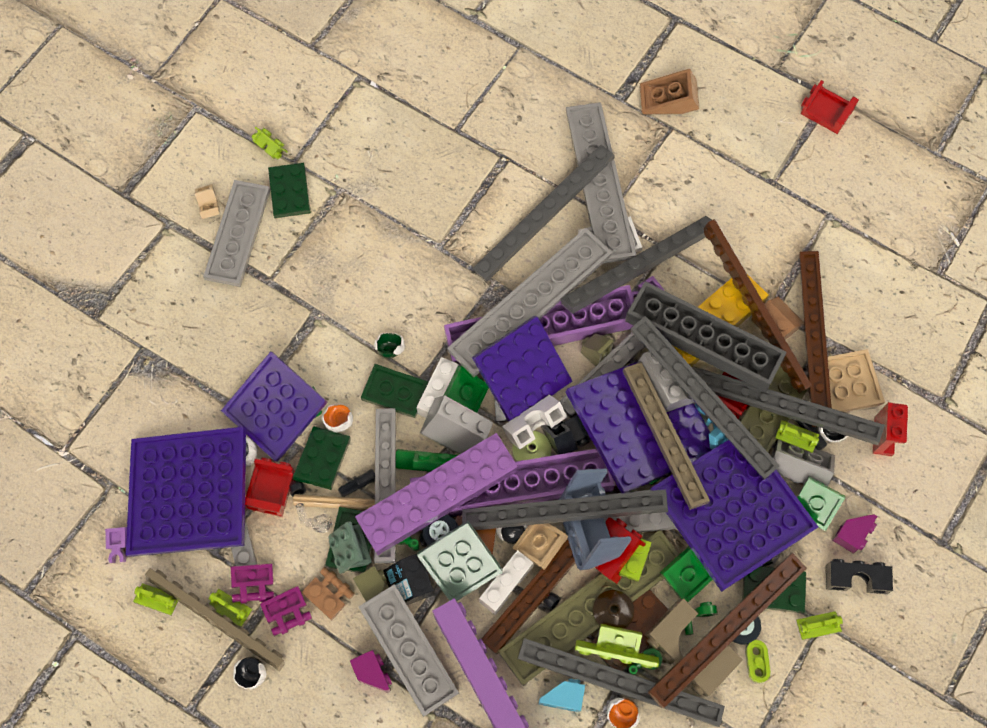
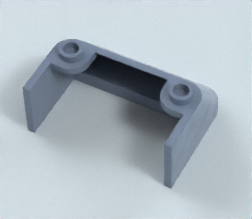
(590, 537)

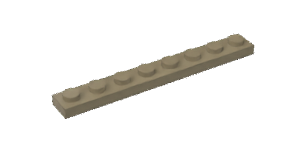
(666, 436)
(222, 623)

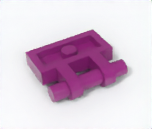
(252, 576)
(283, 605)

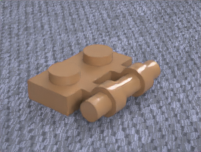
(323, 598)

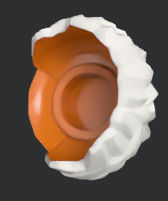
(337, 418)
(623, 713)

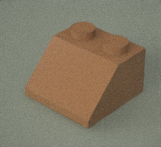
(783, 316)

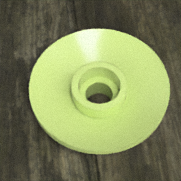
(542, 445)

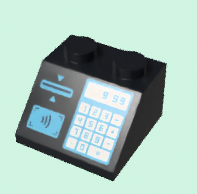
(410, 579)

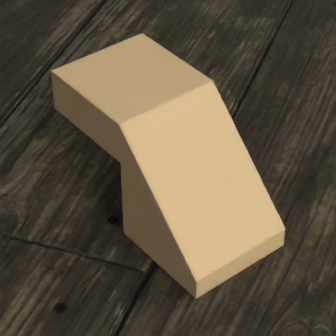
(207, 201)

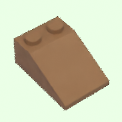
(670, 94)

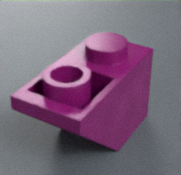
(854, 531)
(369, 672)

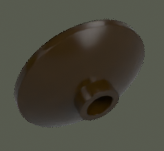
(603, 614)

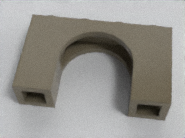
(666, 635)

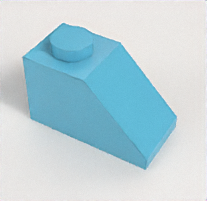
(565, 696)

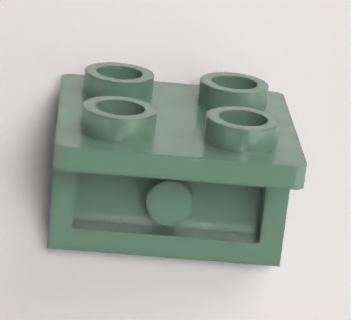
(349, 547)

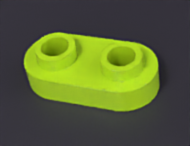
(758, 661)

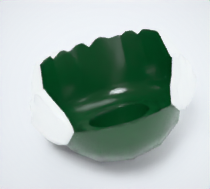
(389, 345)

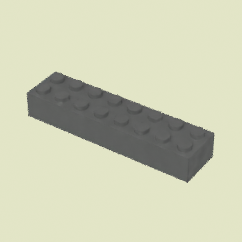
(707, 337)

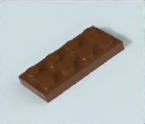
(647, 612)

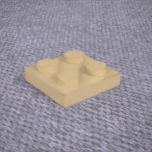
(540, 543)

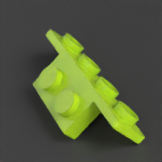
(618, 644)

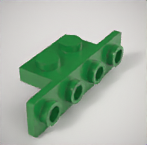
(421, 460)

